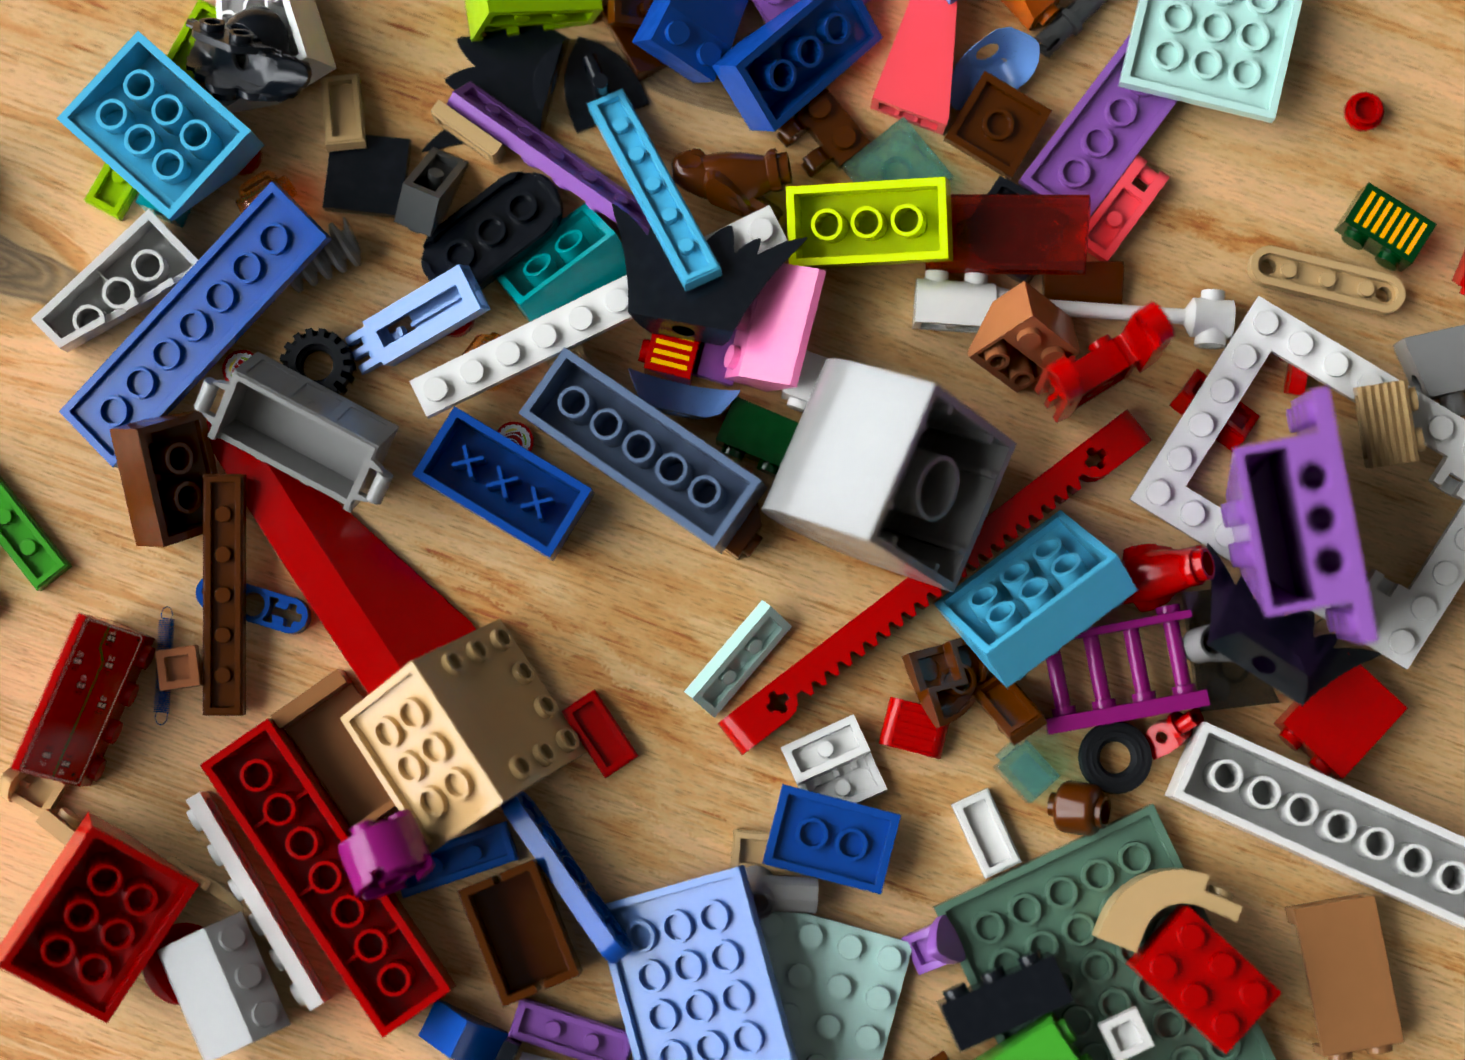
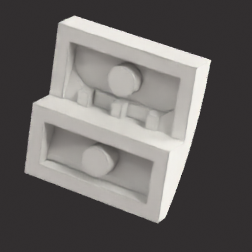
(835, 762)

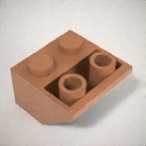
(1023, 337)

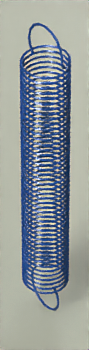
(160, 696)

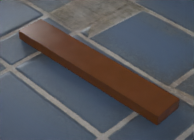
(224, 594)

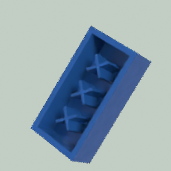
(503, 483)

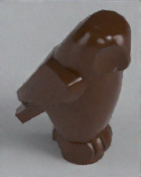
(733, 178)

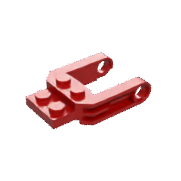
(1109, 362)

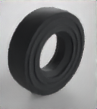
(1139, 763)

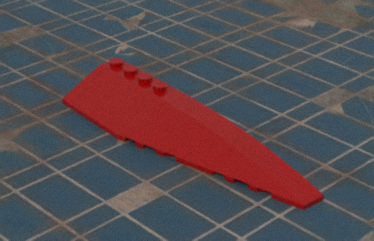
(354, 583)

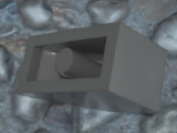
(429, 191)

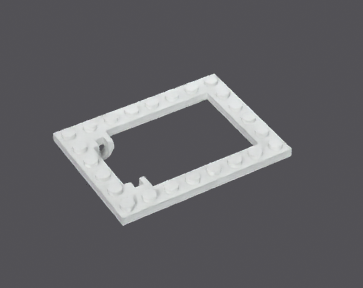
(1400, 614)

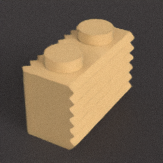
(1388, 424)

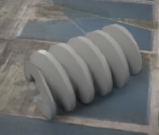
(335, 253)

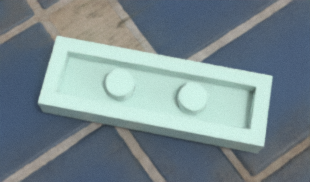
(738, 658)

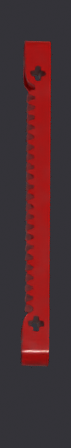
(1113, 445)

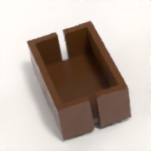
(520, 932)

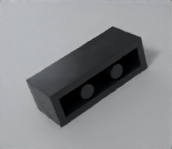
(1004, 999)

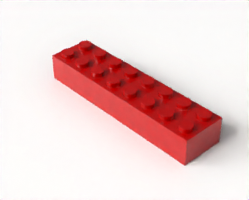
(298, 838)

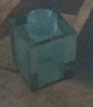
(1025, 770)

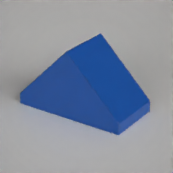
(461, 1033)

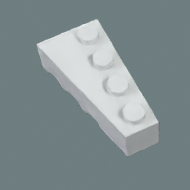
(117, 284)

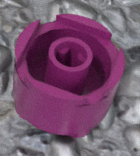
(385, 855)

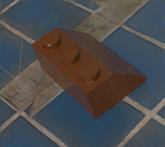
(163, 475)

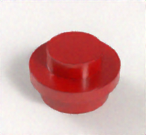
(1363, 111)

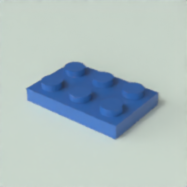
(831, 839)

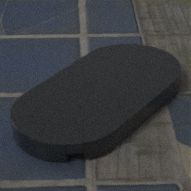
(495, 228)

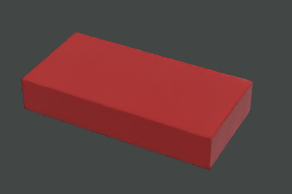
(600, 733)

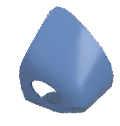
(1014, 45)
(675, 397)

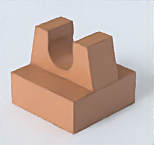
(179, 668)

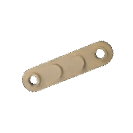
(1326, 280)

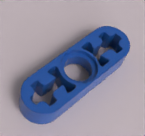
(285, 602)

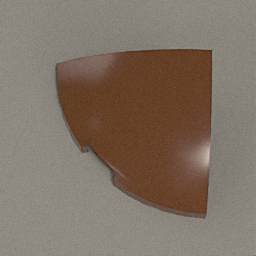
(945, 679)

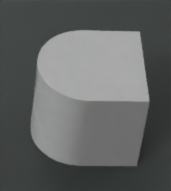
(889, 472)

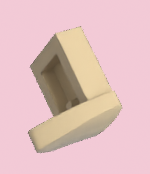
(31, 791)

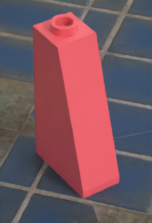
(920, 67)

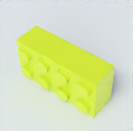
(871, 222)

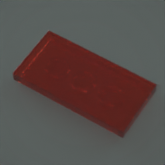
(1018, 234)

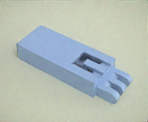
(434, 311)

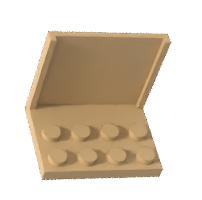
(462, 732)

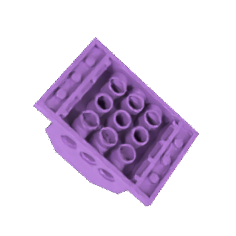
(1299, 523)

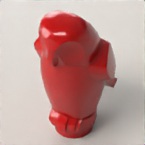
(1164, 571)

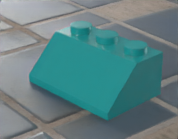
(566, 266)

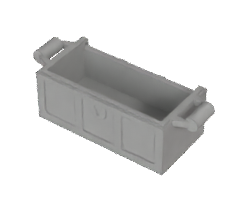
(301, 430)

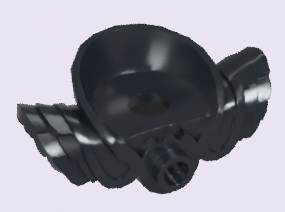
(260, 35)

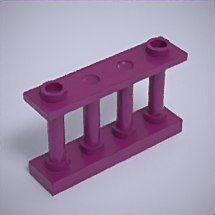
(1144, 700)

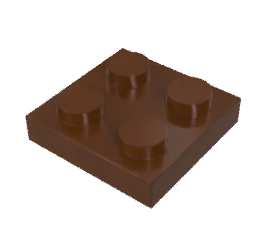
(997, 125)

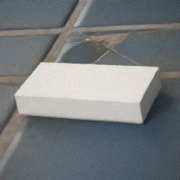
(986, 833)

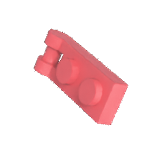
(1123, 208)

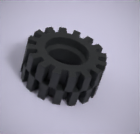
(327, 342)

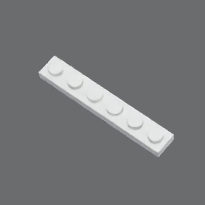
(247, 886)

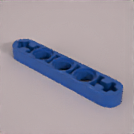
(567, 877)

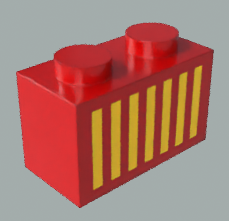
(669, 358)

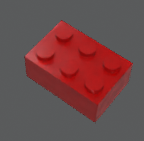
(1203, 978)

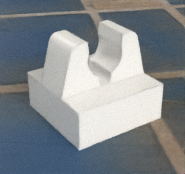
(1125, 1034)

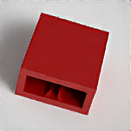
(1340, 722)

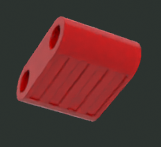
(911, 730)

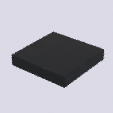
(368, 178)

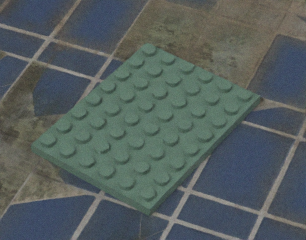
(1054, 909)

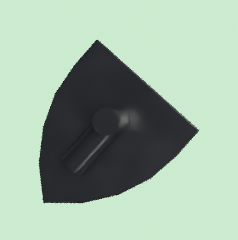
(594, 73)

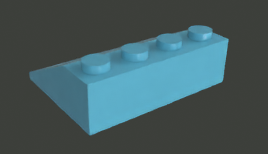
(159, 128)
(1036, 597)

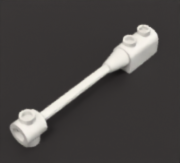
(964, 304)

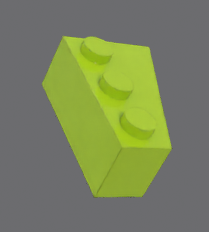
(512, 14)

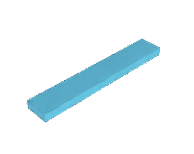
(654, 190)

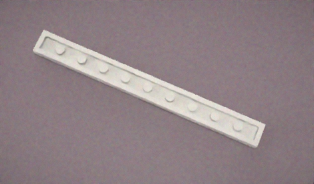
(558, 329)

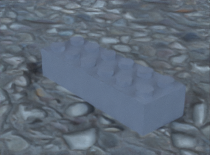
(643, 450)

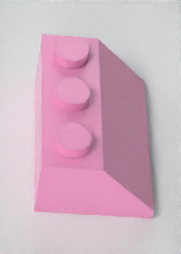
(776, 330)

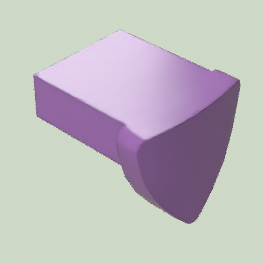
(935, 945)

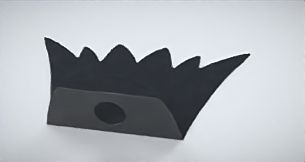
(513, 70)
(708, 311)
(1277, 646)

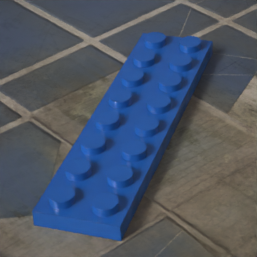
(198, 319)

